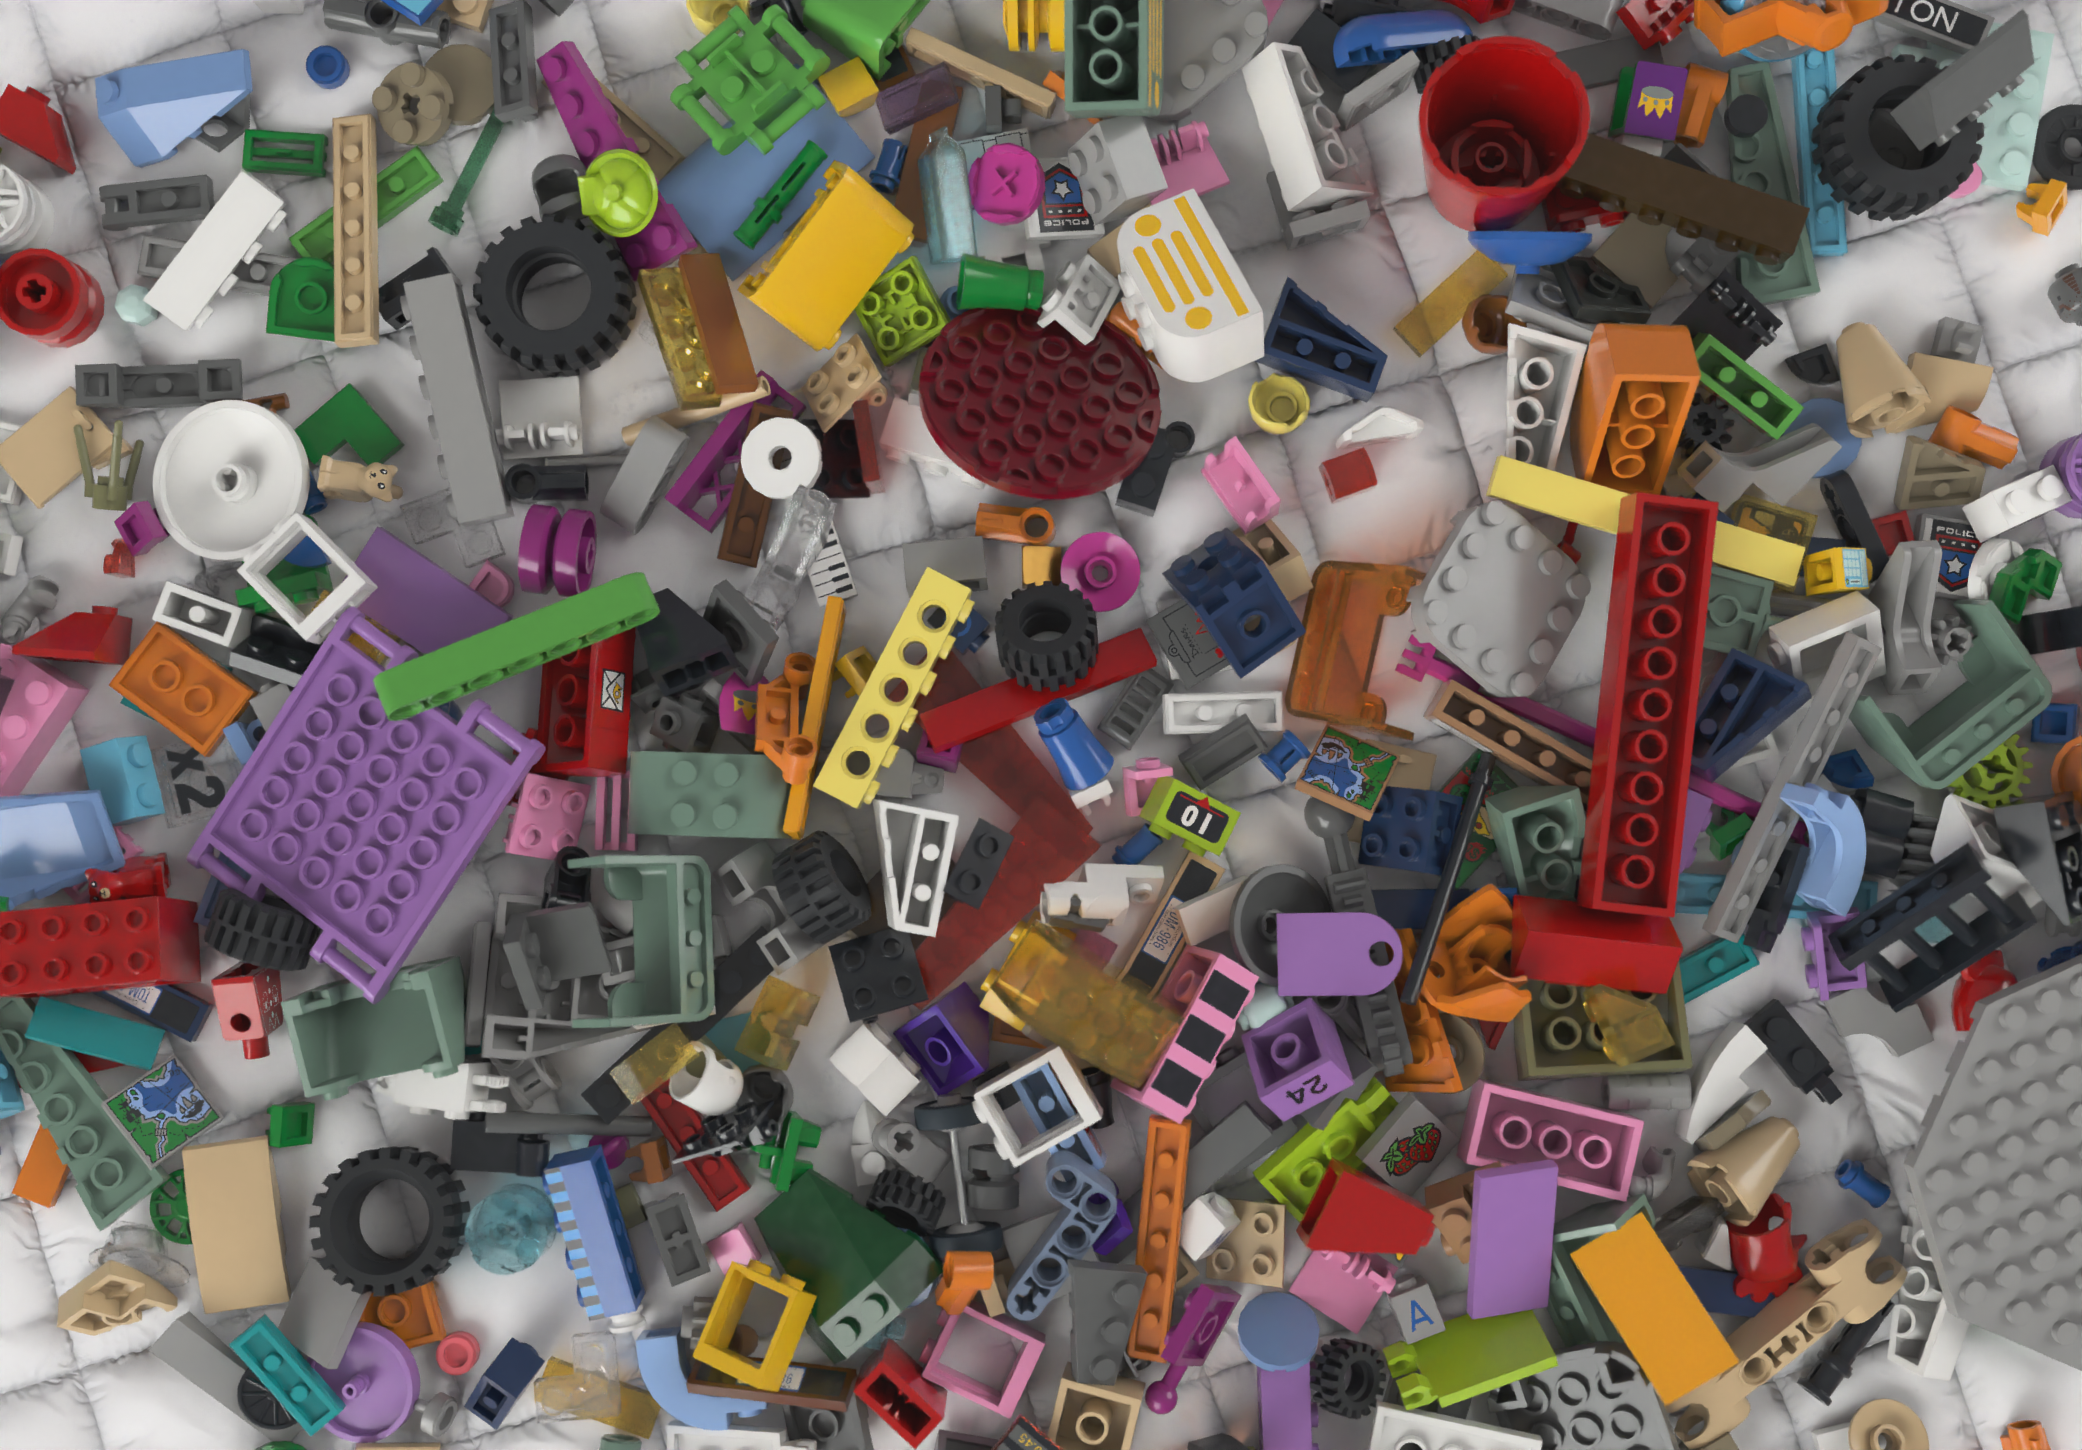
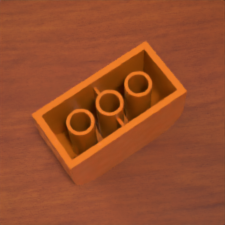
(1632, 405)

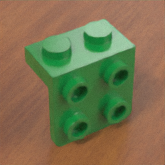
(295, 582)

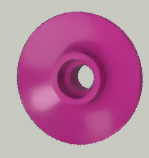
(1105, 551)

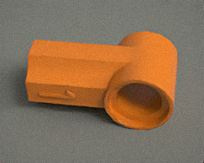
(1701, 96)
(1971, 437)
(1010, 524)
(962, 1278)

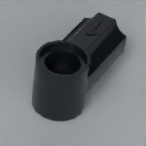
(551, 483)

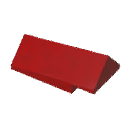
(1592, 946)

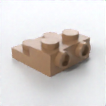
(1452, 1207)

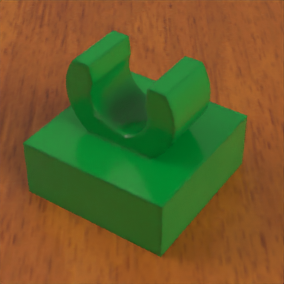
(1726, 837)
(291, 1124)

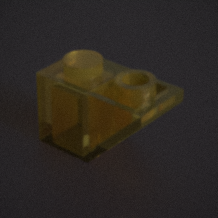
(1628, 1024)

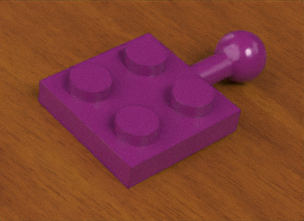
(1191, 1340)

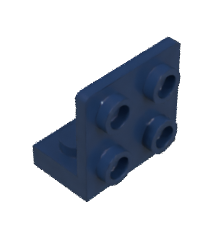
(1411, 830)

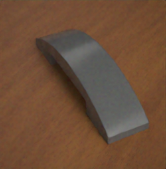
(158, 384)

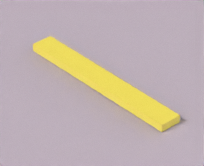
(1600, 507)

